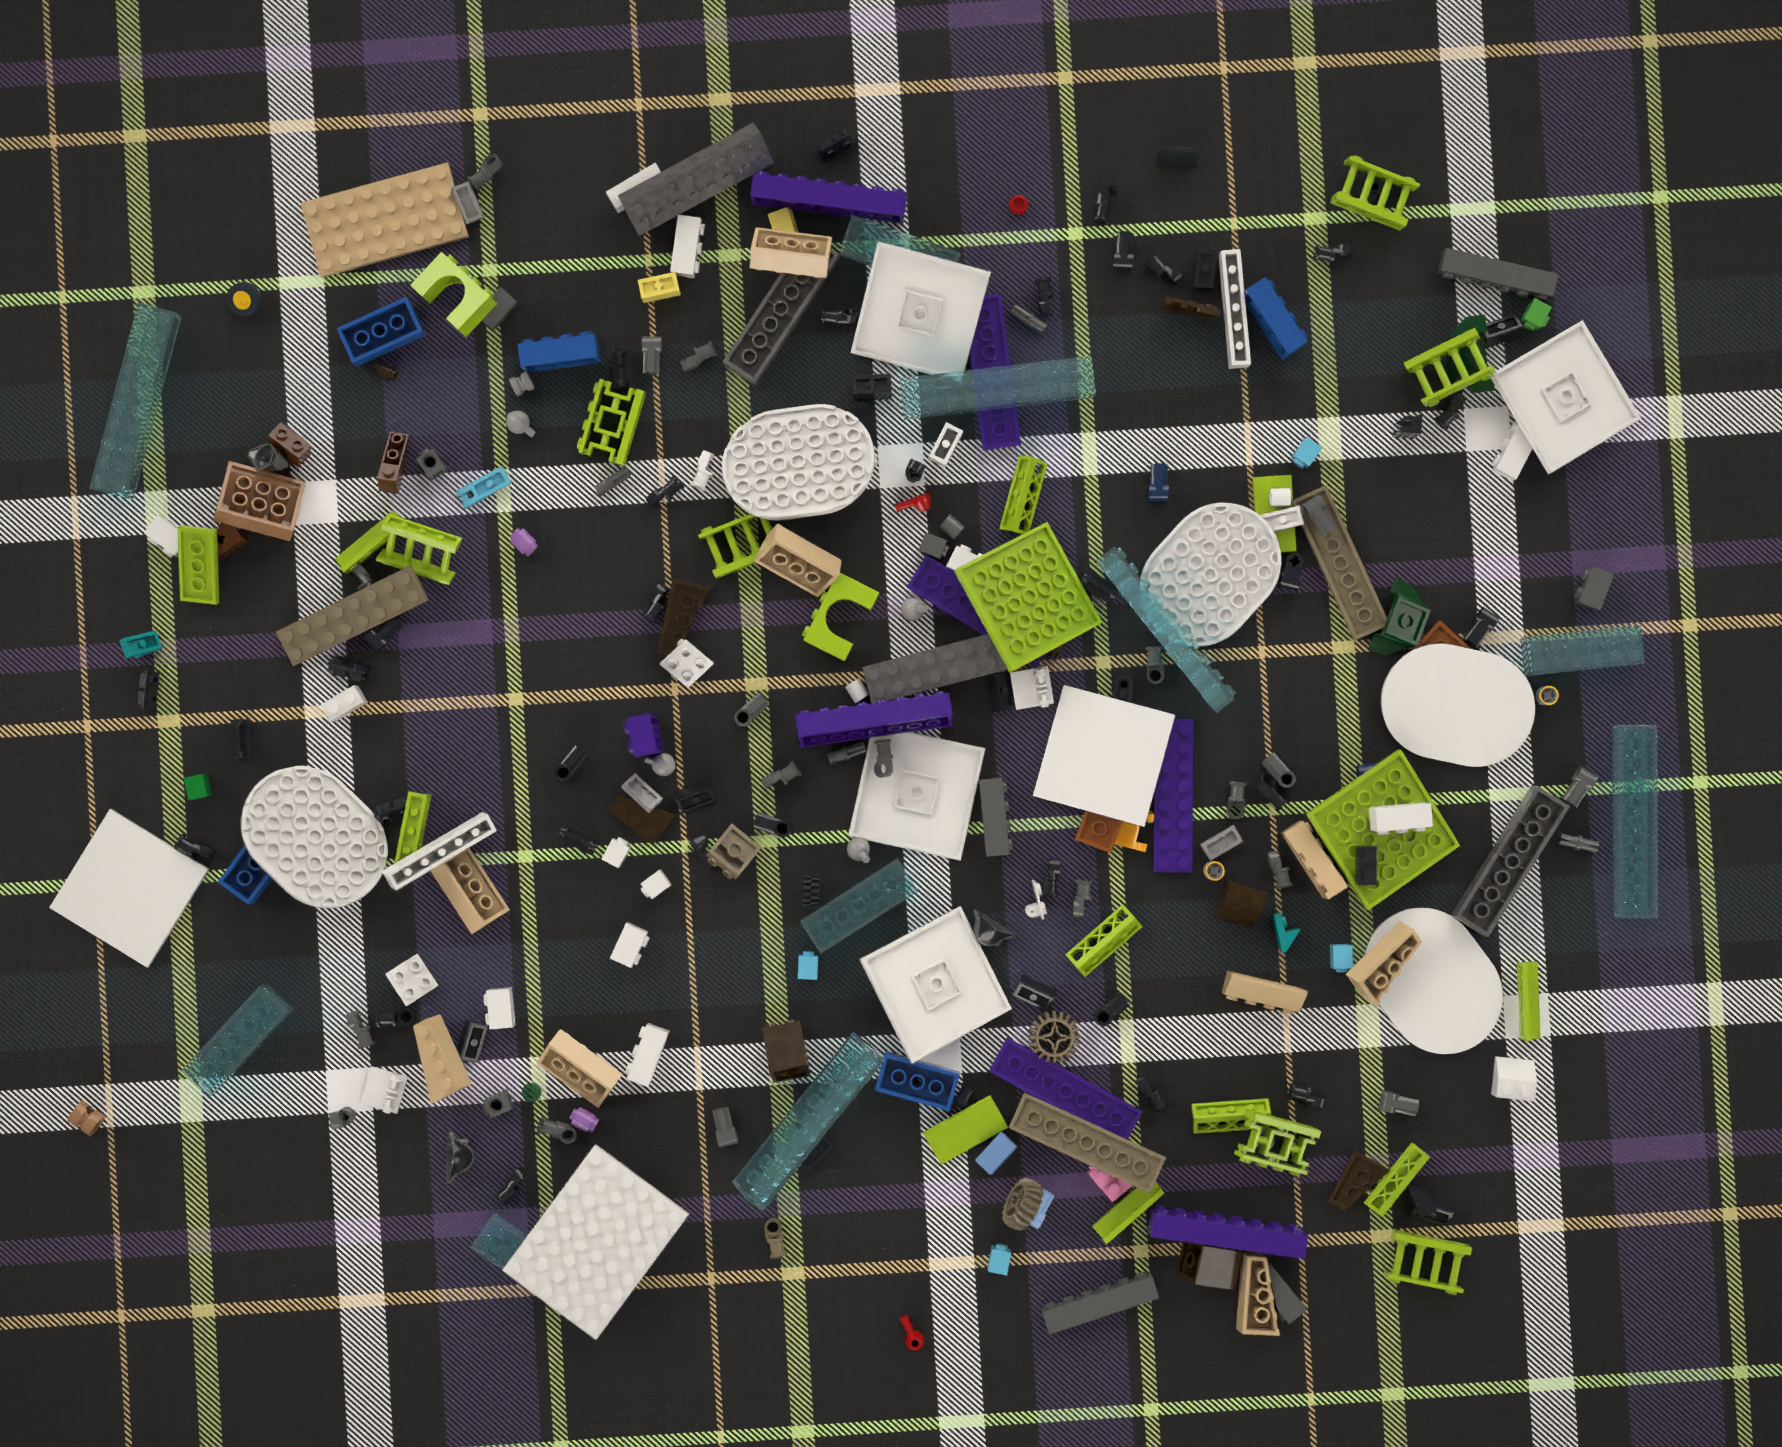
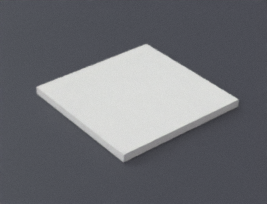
(919, 311)
(1565, 397)
(1104, 755)
(924, 800)
(129, 888)
(935, 984)

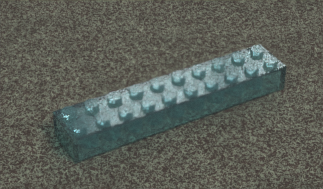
(997, 387)
(135, 401)
(1162, 626)
(1635, 821)
(808, 1121)

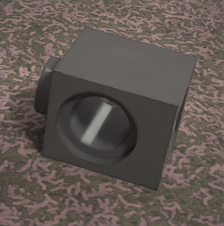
(437, 469)
(933, 546)
(504, 1097)

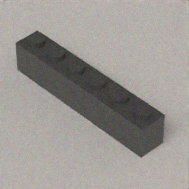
(1498, 274)
(1099, 1303)

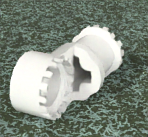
(703, 475)

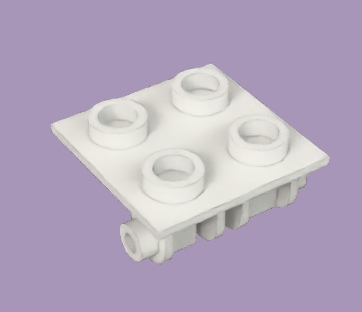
(686, 663)
(1032, 688)
(1038, 908)
(411, 979)
(384, 1090)

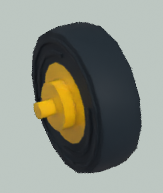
(244, 299)

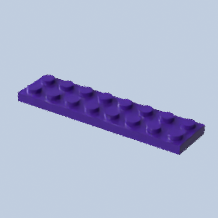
(990, 349)
(944, 590)
(1175, 803)
(1064, 1089)

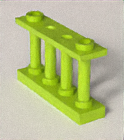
(1361, 206)
(1434, 357)
(423, 534)
(739, 560)
(1440, 1246)

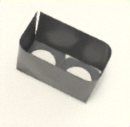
(504, 307)

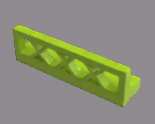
(1020, 494)
(364, 547)
(413, 824)
(1106, 943)
(1528, 1000)
(1226, 1111)
(1396, 1179)
(1126, 1212)

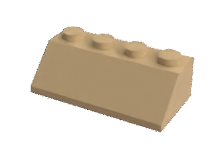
(790, 252)
(798, 560)
(470, 890)
(1263, 991)
(579, 1068)

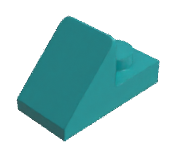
(140, 644)
(1283, 936)

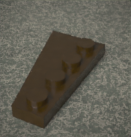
(680, 612)

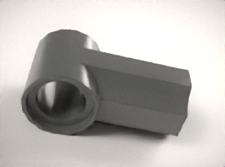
(651, 354)
(1317, 511)
(752, 709)
(1278, 769)
(1581, 783)
(1392, 1103)
(726, 1132)

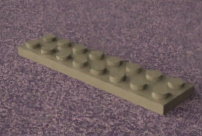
(1343, 570)
(352, 615)
(1087, 1142)

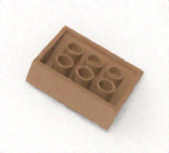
(259, 501)

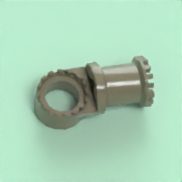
(775, 1239)

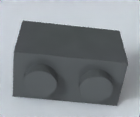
(1593, 588)

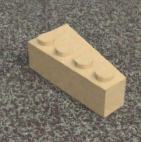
(1314, 860)
(1384, 962)
(439, 1059)
(1255, 1298)

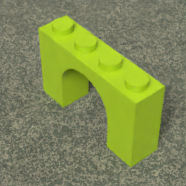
(476, 301)
(841, 589)

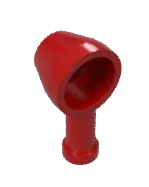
(920, 502)
(912, 1334)

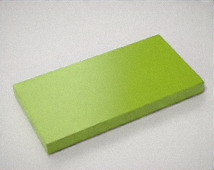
(1261, 488)
(198, 564)
(965, 1129)

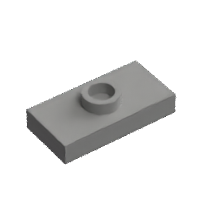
(467, 202)
(642, 793)
(1221, 842)

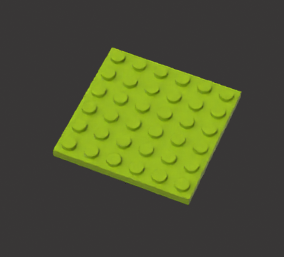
(1028, 596)
(1345, 823)

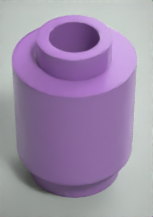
(523, 541)
(584, 1120)

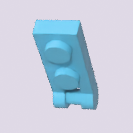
(484, 487)

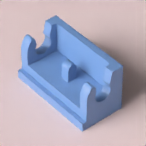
(996, 1153)

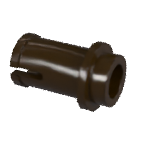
(385, 370)
(1055, 652)

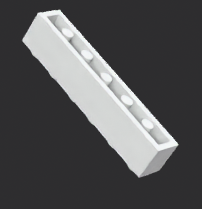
(1234, 309)
(439, 851)

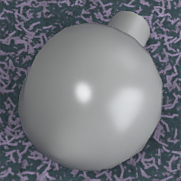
(519, 422)
(913, 609)
(662, 764)
(858, 850)

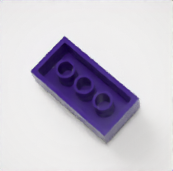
(644, 735)

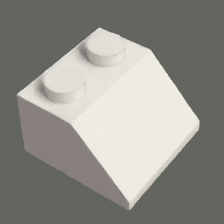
(1514, 1079)

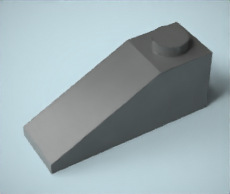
(1285, 1300)

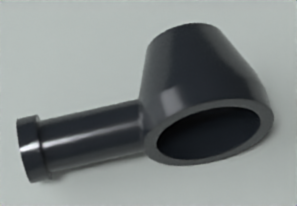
(699, 844)

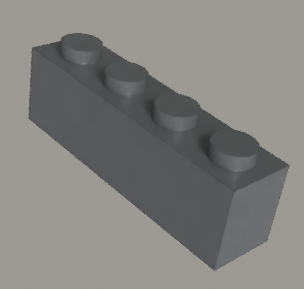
(994, 817)

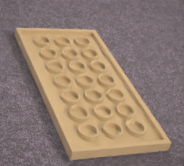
(384, 220)

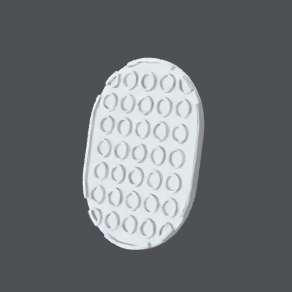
(798, 462)
(1215, 570)
(1457, 705)
(314, 837)
(1447, 989)

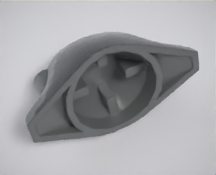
(267, 458)
(989, 931)
(458, 1156)

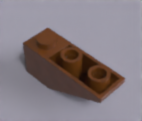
(393, 463)

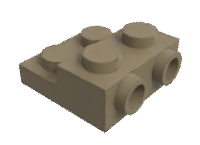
(733, 852)

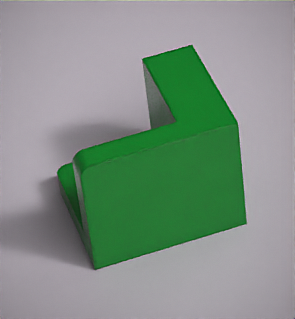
(197, 786)

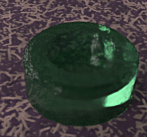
(531, 1092)

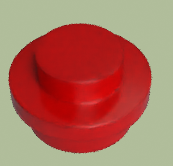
(1018, 205)

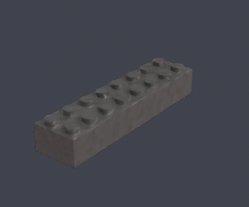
(696, 179)
(774, 323)
(933, 668)
(1510, 860)

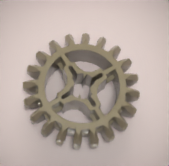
(1045, 1036)
(1022, 1204)

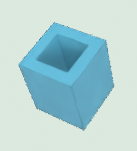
(1306, 453)
(1341, 957)
(808, 965)
(999, 1259)

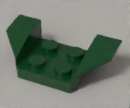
(1465, 353)
(1404, 621)

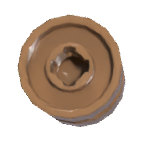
(86, 1118)

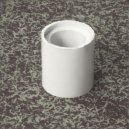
(1280, 497)
(857, 690)

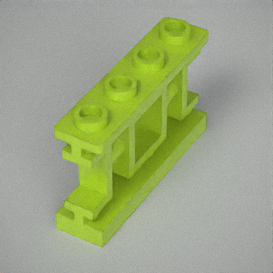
(625, 426)
(1281, 1128)

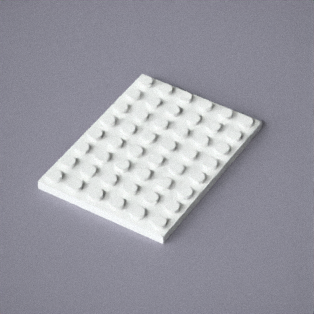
(595, 1241)

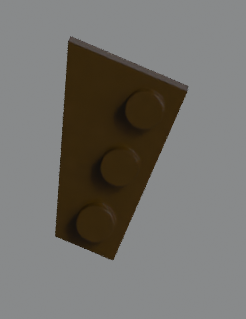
(1190, 308)
(645, 824)
(1356, 1180)

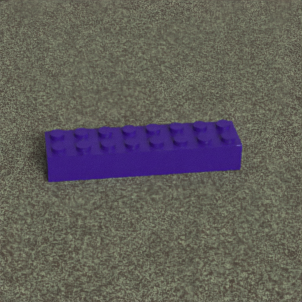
(828, 197)
(874, 719)
(1227, 1232)

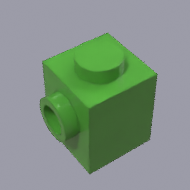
(1536, 315)

